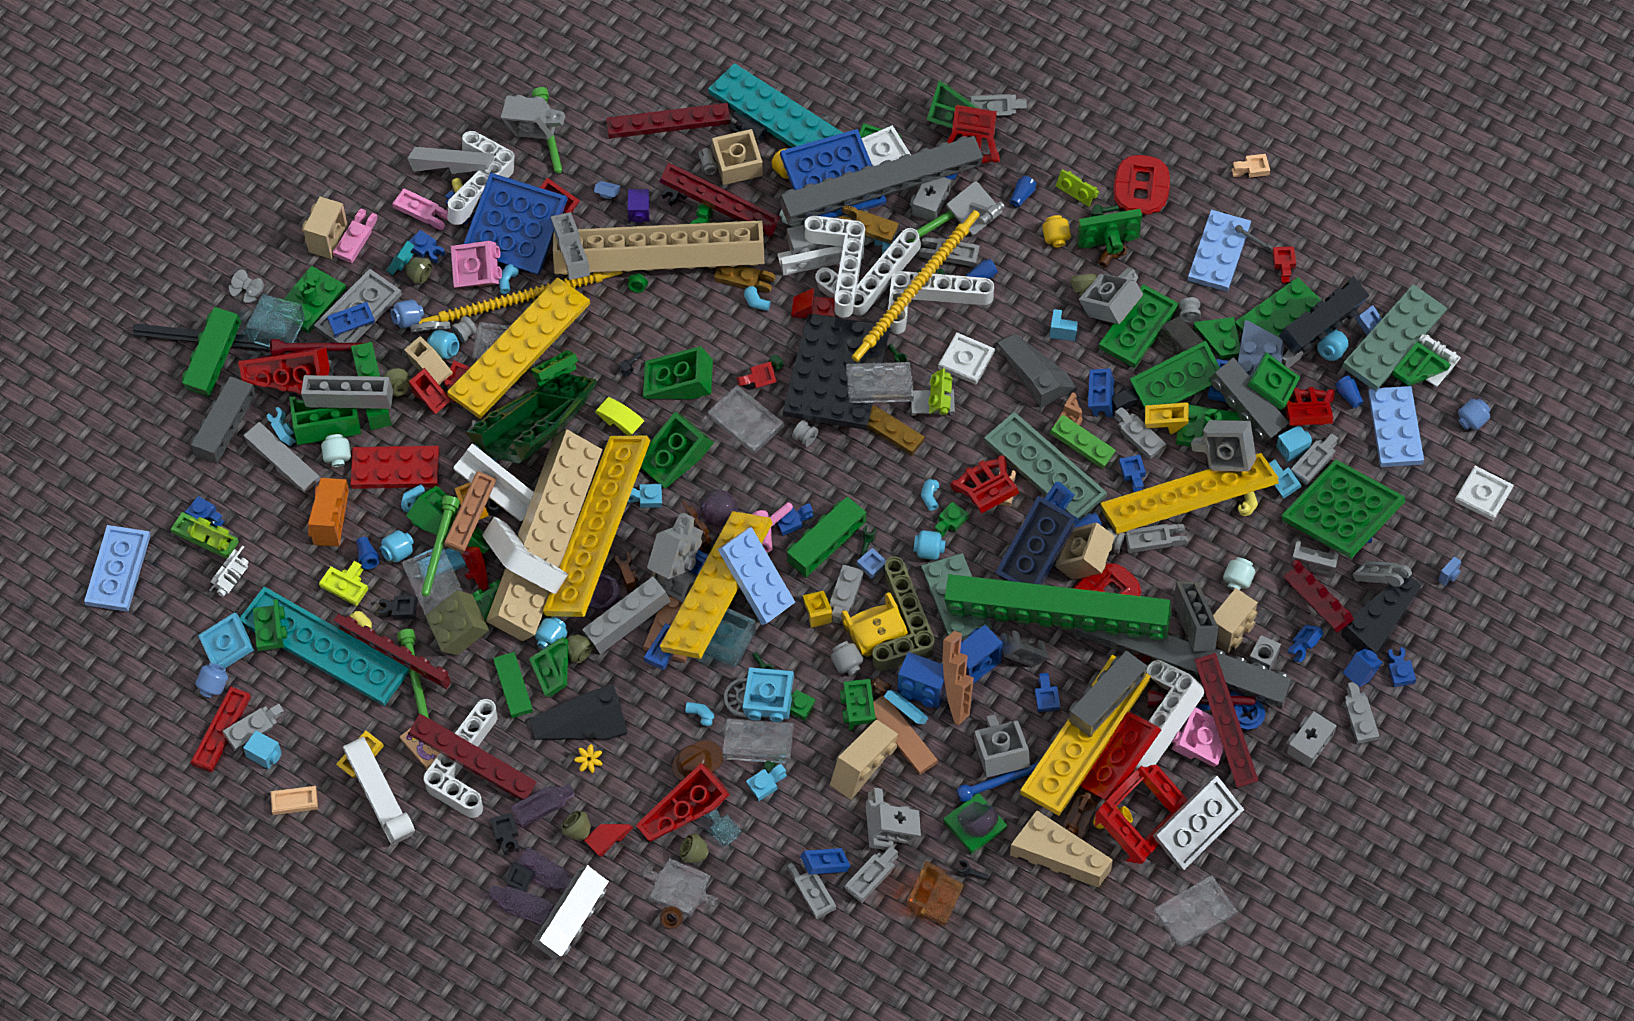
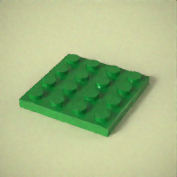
(1343, 508)

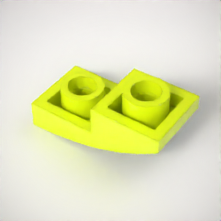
(617, 413)

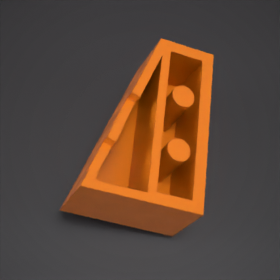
(328, 512)

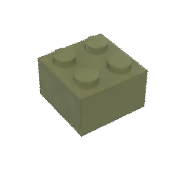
(457, 622)

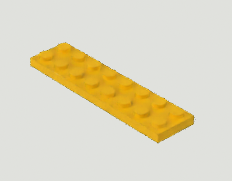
(518, 348)
(1185, 495)
(710, 592)
(1073, 756)

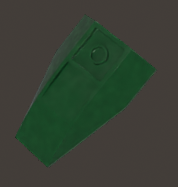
(533, 419)

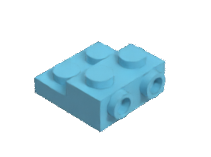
(768, 694)

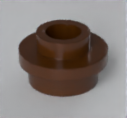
(880, 686)
(668, 923)

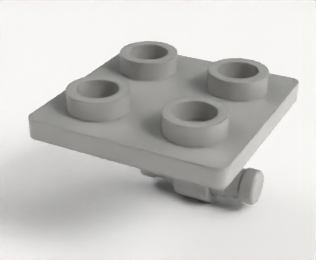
(977, 199)

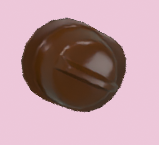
(691, 756)

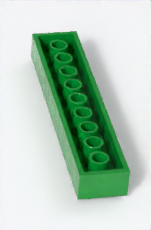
(1058, 606)

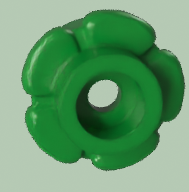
(637, 283)

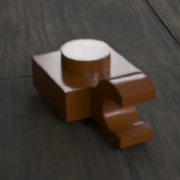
(629, 576)

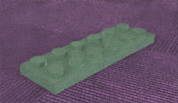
(1394, 337)
(1043, 463)

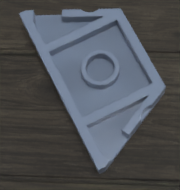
(1255, 344)

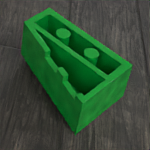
(944, 104)
(317, 423)

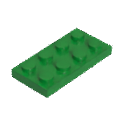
(1281, 308)
(1139, 328)
(1176, 377)

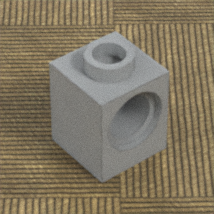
(1265, 647)

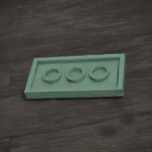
(936, 578)

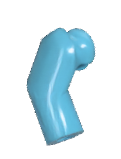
(507, 272)
(754, 300)
(927, 494)
(410, 497)
(701, 710)

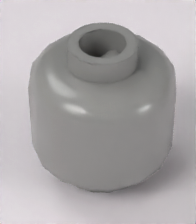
(846, 658)

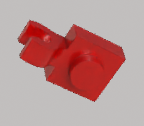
(1284, 259)
(760, 375)

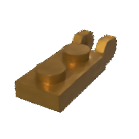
(875, 226)
(744, 276)

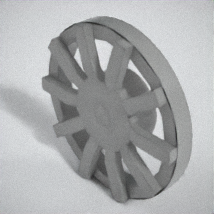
(430, 325)
(740, 693)

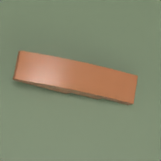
(957, 683)

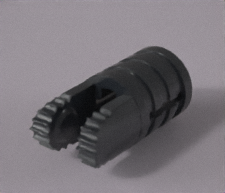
(758, 130)

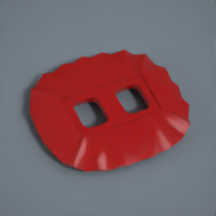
(1126, 183)
(1111, 574)

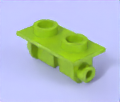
(1076, 188)
(940, 383)
(202, 529)

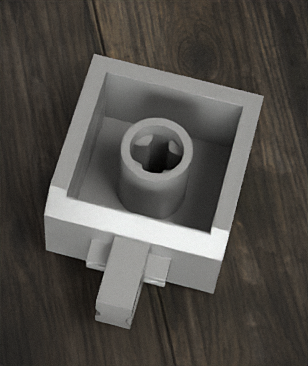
(531, 117)
(1112, 296)
(1227, 445)
(676, 548)
(1001, 747)

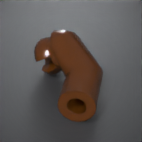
(1106, 257)

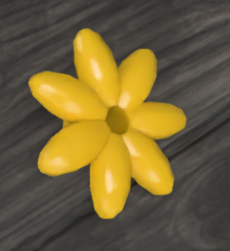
(592, 758)

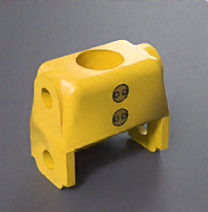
(874, 626)

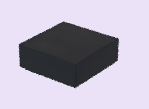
(520, 876)

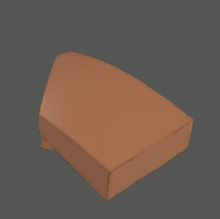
(1072, 410)

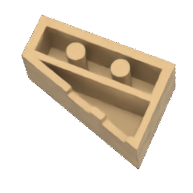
(863, 758)

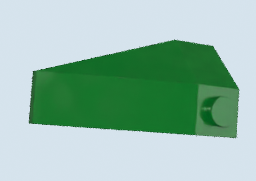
(428, 514)

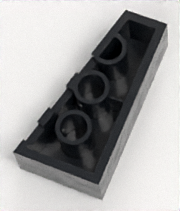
(1324, 317)
(1381, 617)

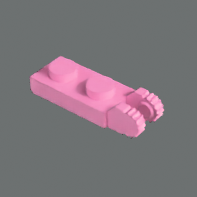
(420, 208)
(355, 237)

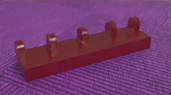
(1318, 597)

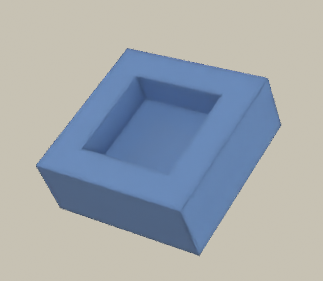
(606, 189)
(1368, 319)
(871, 563)
(1450, 571)

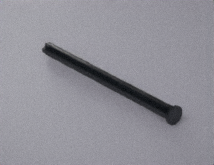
(190, 335)

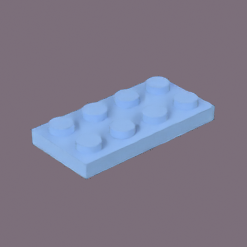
(1218, 251)
(1395, 426)
(117, 568)
(756, 575)

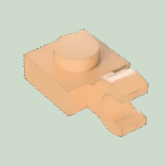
(1253, 165)

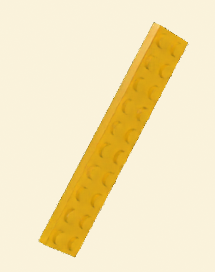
(597, 525)

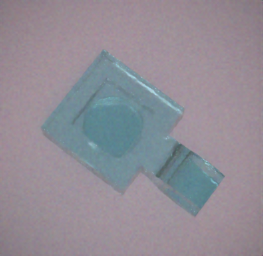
(723, 828)

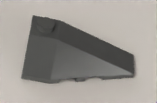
(1038, 373)

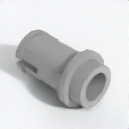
(708, 167)

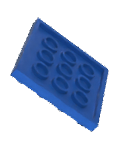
(828, 159)
(517, 220)

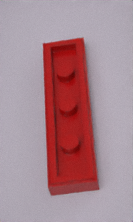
(214, 740)

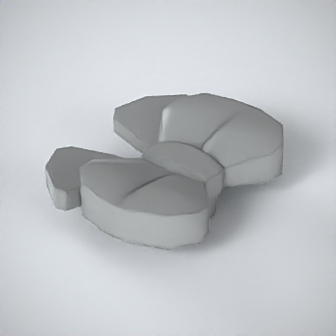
(242, 281)

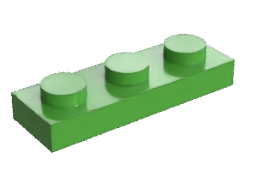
(1082, 441)
(180, 529)

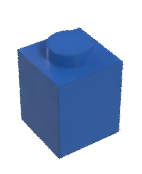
(1362, 667)

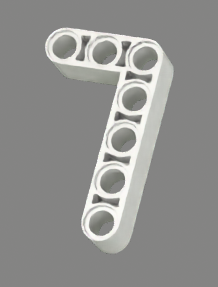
(467, 198)
(840, 233)
(874, 277)
(932, 292)
(519, 560)
(1175, 708)
(447, 774)
(394, 822)

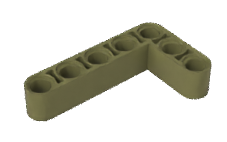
(910, 616)

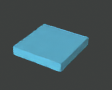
(226, 641)

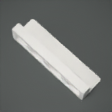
(810, 260)
(507, 491)

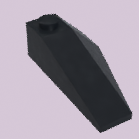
(587, 716)

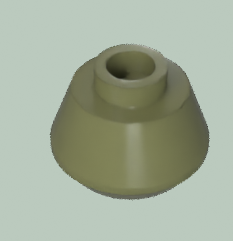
(418, 269)
(1082, 282)
(399, 381)
(579, 648)
(576, 826)
(693, 849)

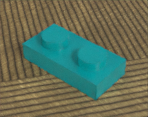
(401, 258)

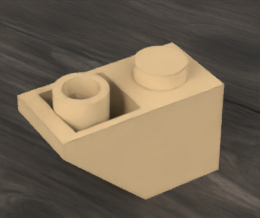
(424, 356)

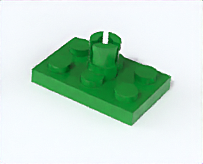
(1109, 230)
(317, 295)
(1197, 421)

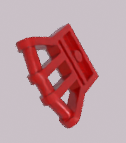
(976, 123)
(1310, 412)
(991, 492)

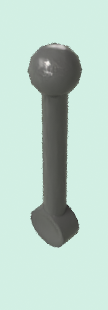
(1267, 247)

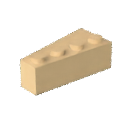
(1055, 847)

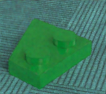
(1220, 336)
(1419, 365)
(552, 666)

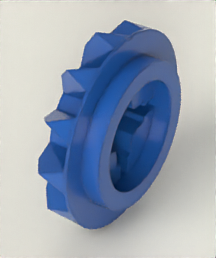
(1257, 715)

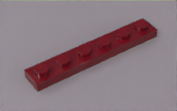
(668, 120)
(717, 198)
(401, 655)
(1226, 720)
(472, 757)

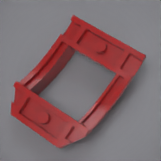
(1120, 827)

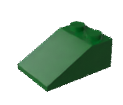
(679, 375)
(675, 450)

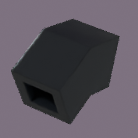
(1126, 399)

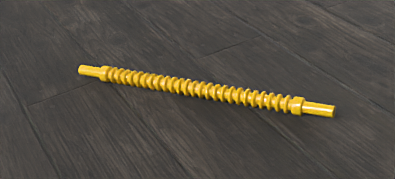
(514, 298)
(870, 340)

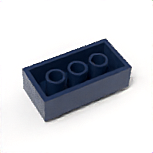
(1037, 543)

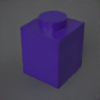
(638, 205)

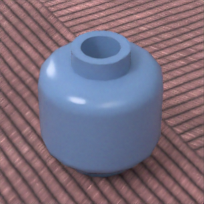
(406, 313)
(1474, 414)
(211, 680)

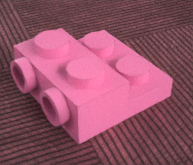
(475, 264)
(1199, 738)

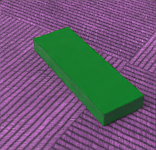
(513, 685)

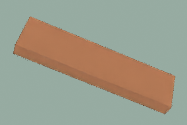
(470, 512)
(907, 740)

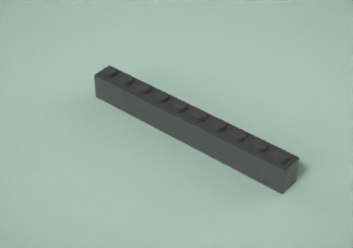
(881, 179)
(1239, 676)

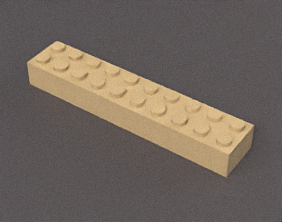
(669, 246)
(546, 531)

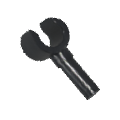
(625, 366)
(492, 511)
(970, 871)

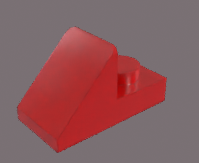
(808, 304)
(429, 391)

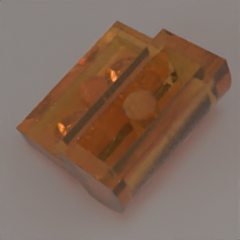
(934, 894)

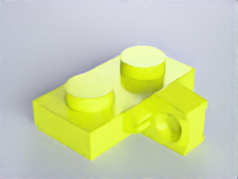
(345, 583)

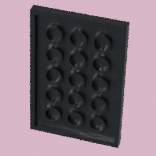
(819, 376)

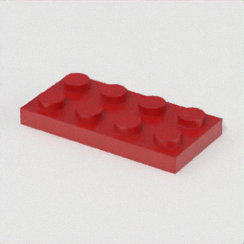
(394, 467)
(1120, 755)

